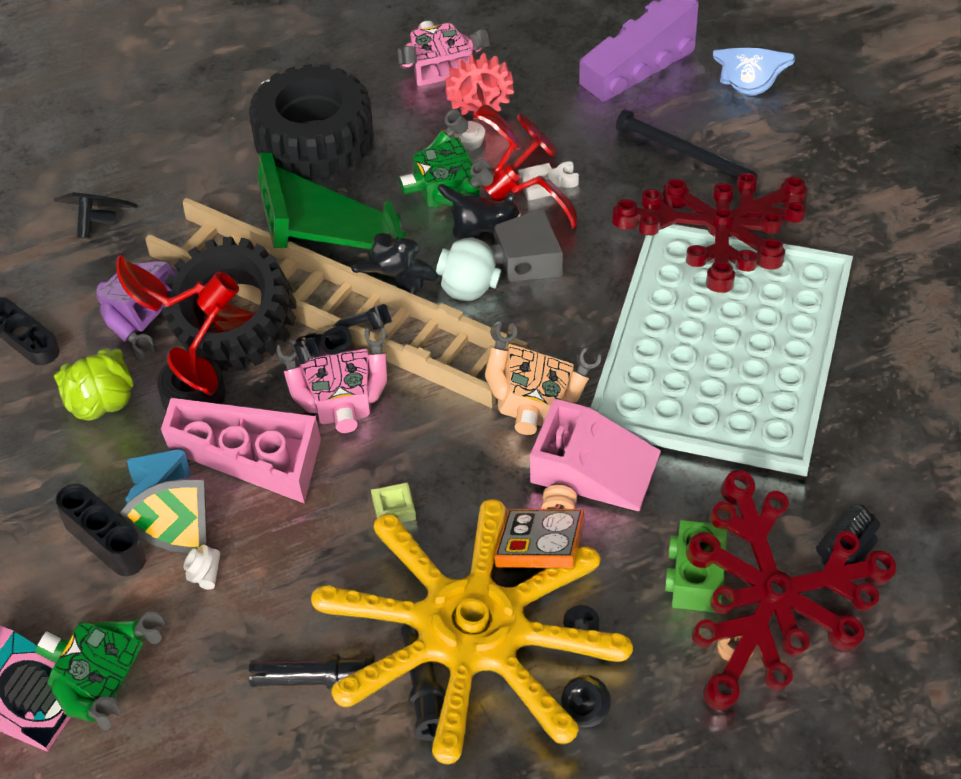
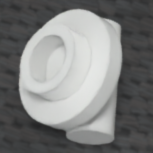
(202, 566)

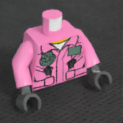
(438, 49)
(338, 385)

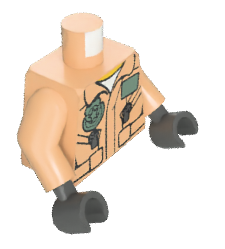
(531, 381)

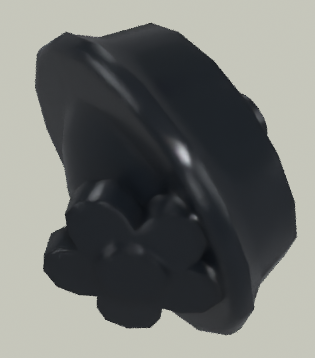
(586, 700)

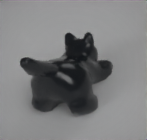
(476, 214)
(397, 261)

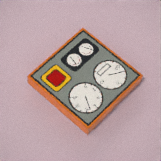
(540, 538)

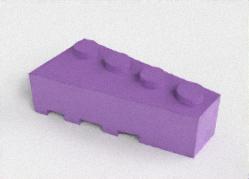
(641, 48)

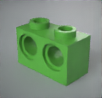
(687, 594)

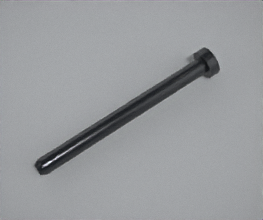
(627, 121)

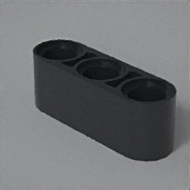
(100, 529)

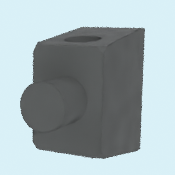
(527, 248)

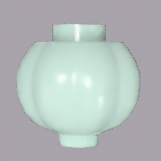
(468, 269)

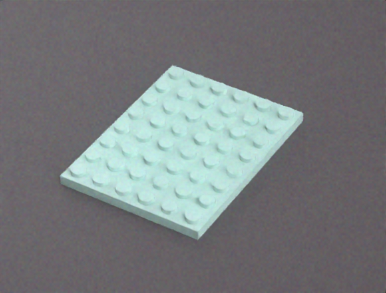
(730, 369)

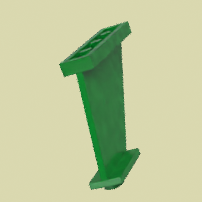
(316, 213)

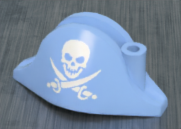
(751, 69)

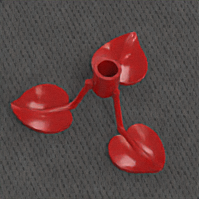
(506, 178)
(212, 299)

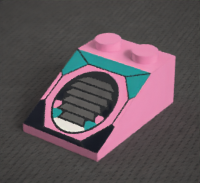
(26, 699)

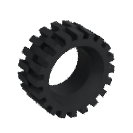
(246, 266)

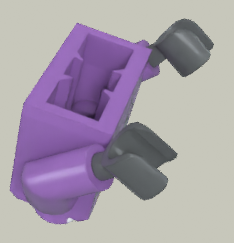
(127, 316)

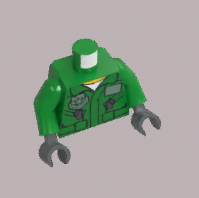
(448, 164)
(95, 664)

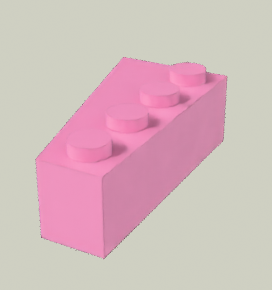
(247, 443)

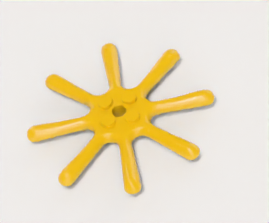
(469, 629)

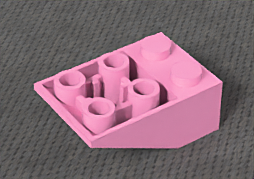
(592, 456)

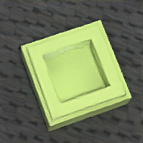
(394, 500)

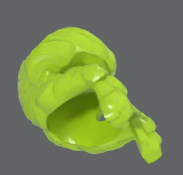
(95, 384)

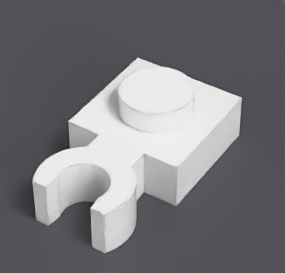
(560, 176)

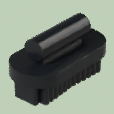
(857, 521)

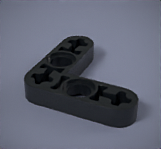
(24, 342)

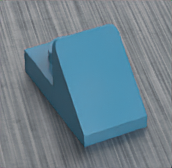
(155, 469)

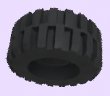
(311, 95)

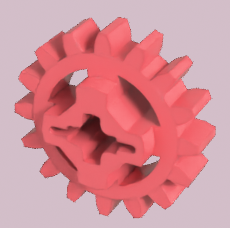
(493, 78)

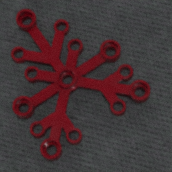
(721, 223)
(755, 627)

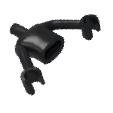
(337, 338)

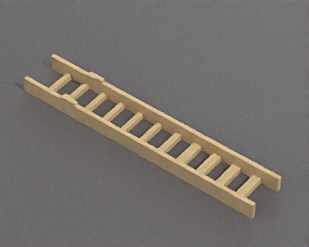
(409, 357)

